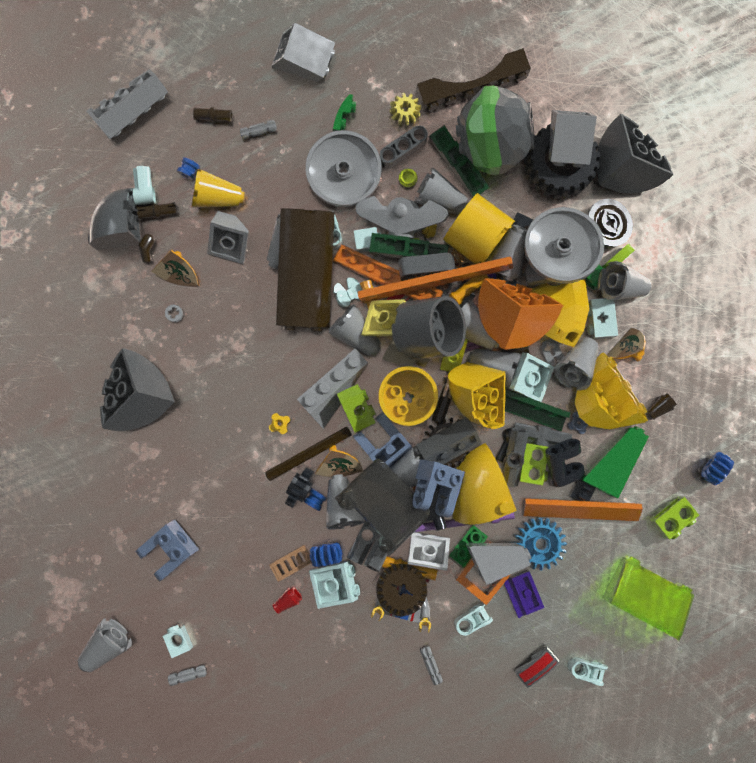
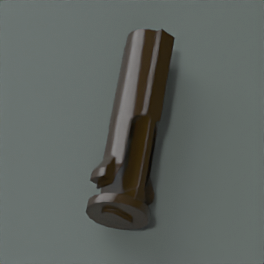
(443, 404)

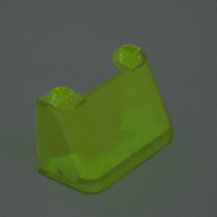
(650, 597)

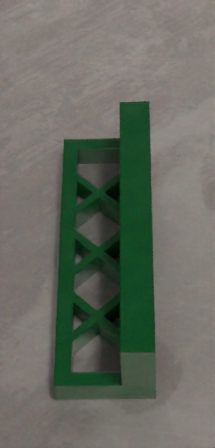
(535, 411)

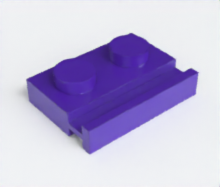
(523, 594)

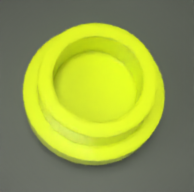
(408, 178)

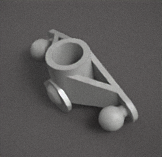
(402, 215)

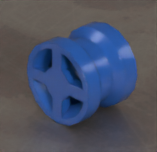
(188, 168)
(315, 499)

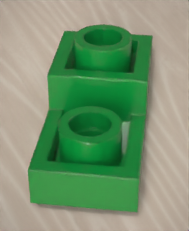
(345, 111)
(460, 553)

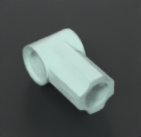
(143, 191)

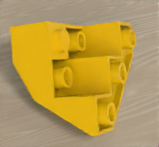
(574, 313)
(609, 398)

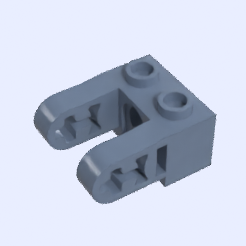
(391, 450)
(436, 474)
(174, 543)

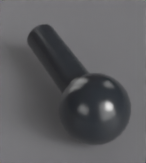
(502, 452)

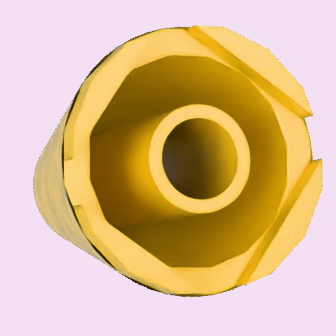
(215, 192)

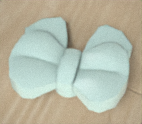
(344, 297)

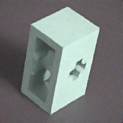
(605, 309)

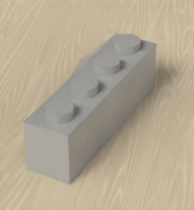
(128, 104)
(322, 398)

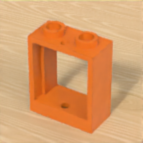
(485, 598)

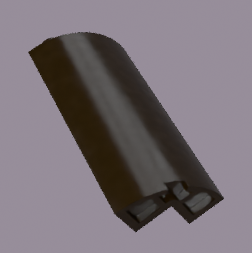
(305, 268)

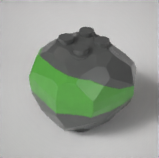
(496, 129)

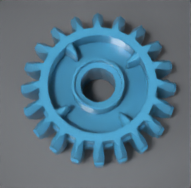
(552, 542)

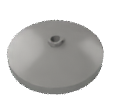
(338, 152)
(565, 229)

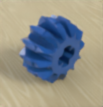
(717, 468)
(325, 554)

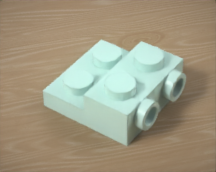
(531, 377)
(334, 584)

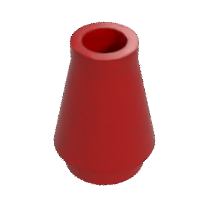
(287, 600)

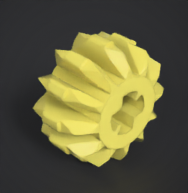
(398, 111)

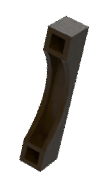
(438, 92)

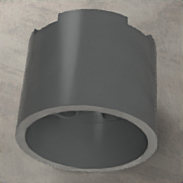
(429, 328)

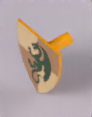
(176, 270)
(630, 345)
(338, 463)

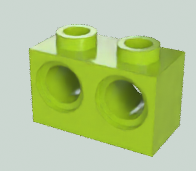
(530, 463)
(672, 513)

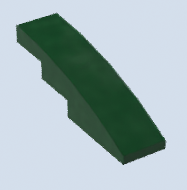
(457, 162)
(403, 246)

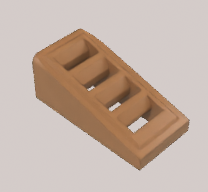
(276, 571)

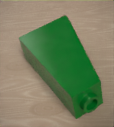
(617, 462)

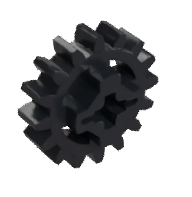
(299, 487)

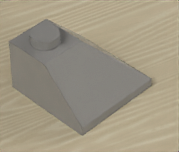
(227, 237)

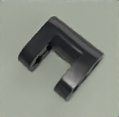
(559, 472)

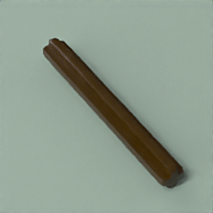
(308, 453)

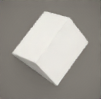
(429, 551)

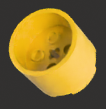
(478, 229)
(416, 383)

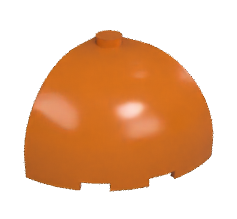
(515, 314)

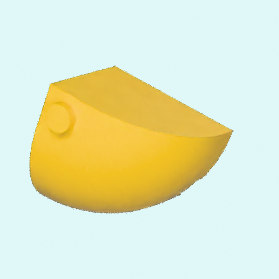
(479, 393)
(483, 489)

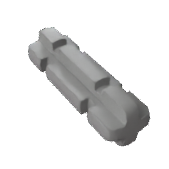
(258, 129)
(431, 665)
(187, 675)

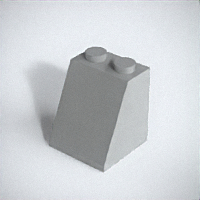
(303, 53)
(571, 137)
(498, 559)

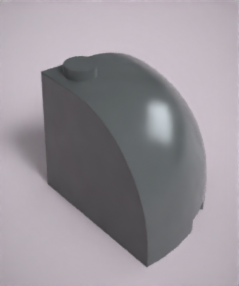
(630, 159)
(115, 221)
(133, 393)

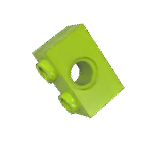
(353, 398)

